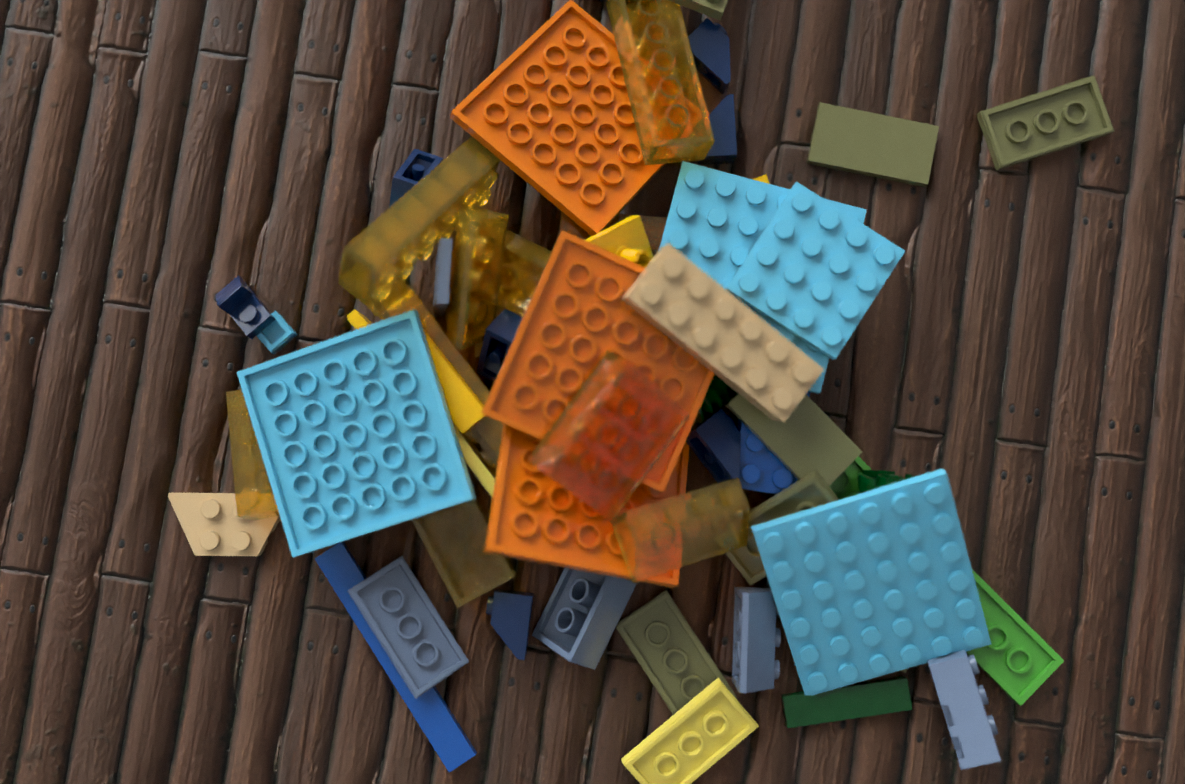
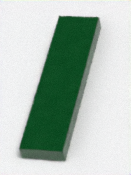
(847, 702)

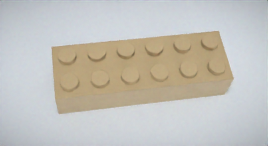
(722, 333)

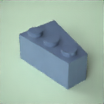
(964, 709)

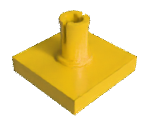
(626, 240)

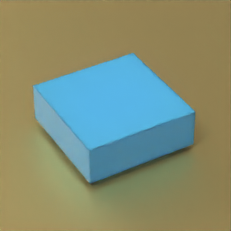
(277, 334)

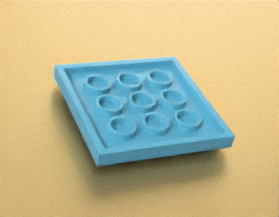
(815, 270)

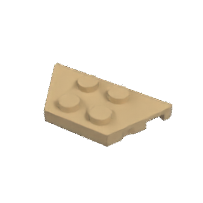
(215, 529)

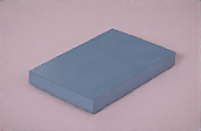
(442, 277)

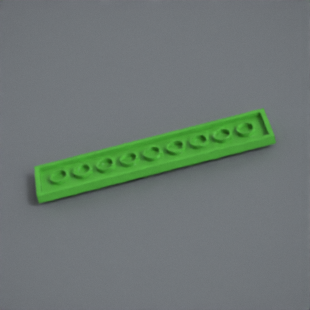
(1017, 655)

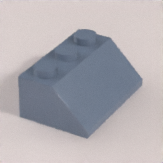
(583, 615)
(754, 639)

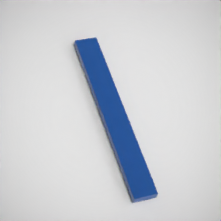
(429, 708)

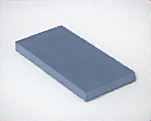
(408, 627)

